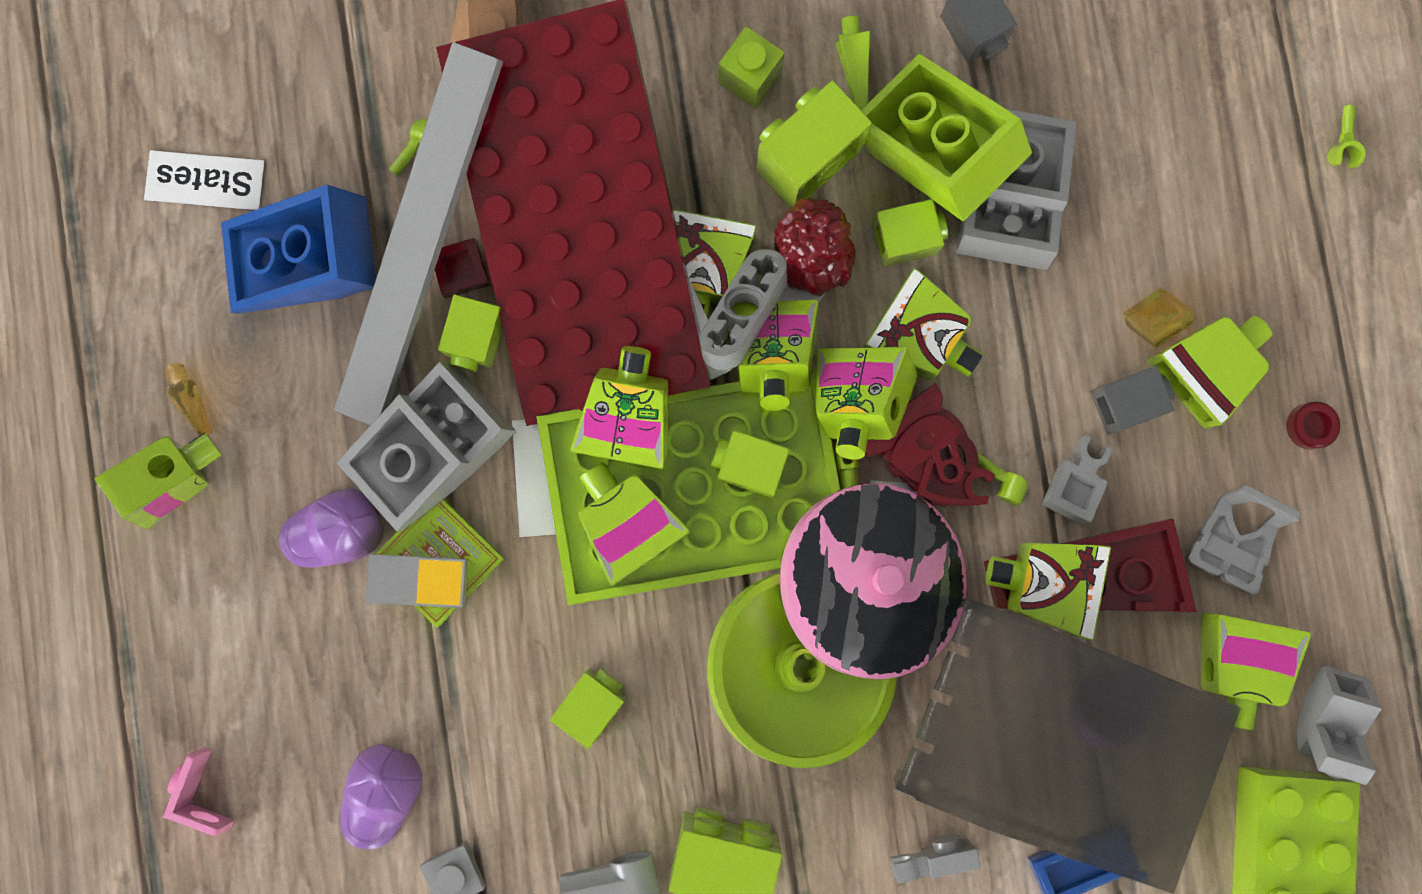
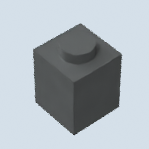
(978, 26)
(1133, 400)

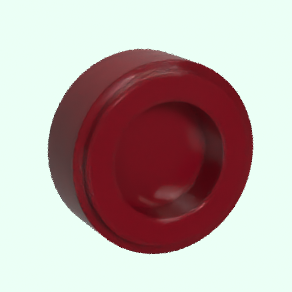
(1313, 425)

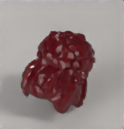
(815, 246)

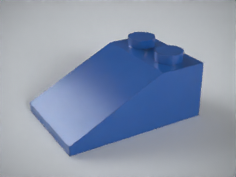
(299, 251)

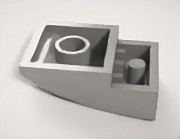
(1025, 212)
(425, 445)

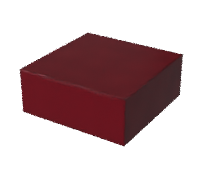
(460, 268)

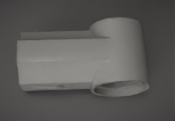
(624, 875)

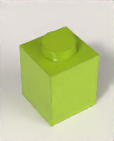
(750, 67)
(909, 232)
(471, 333)
(750, 463)
(589, 706)

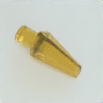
(186, 398)

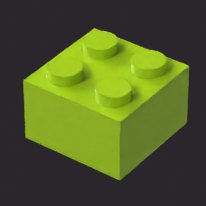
(812, 143)
(724, 856)

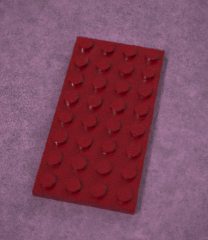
(579, 211)

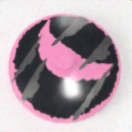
(873, 581)

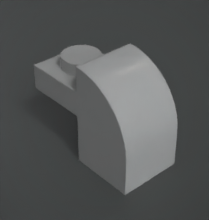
(1334, 723)

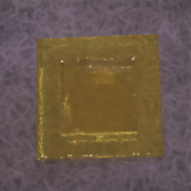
(1159, 317)

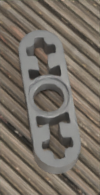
(744, 328)

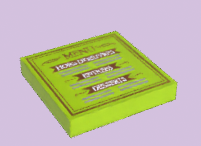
(446, 535)

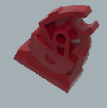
(928, 456)

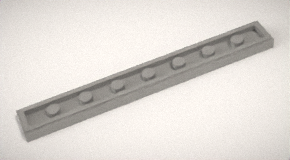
(418, 232)

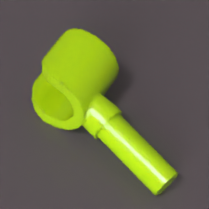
(1346, 141)
(411, 149)
(1013, 486)

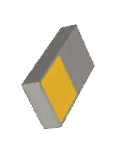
(416, 581)

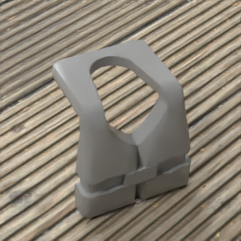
(1236, 556)

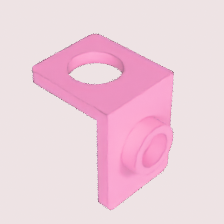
(183, 788)

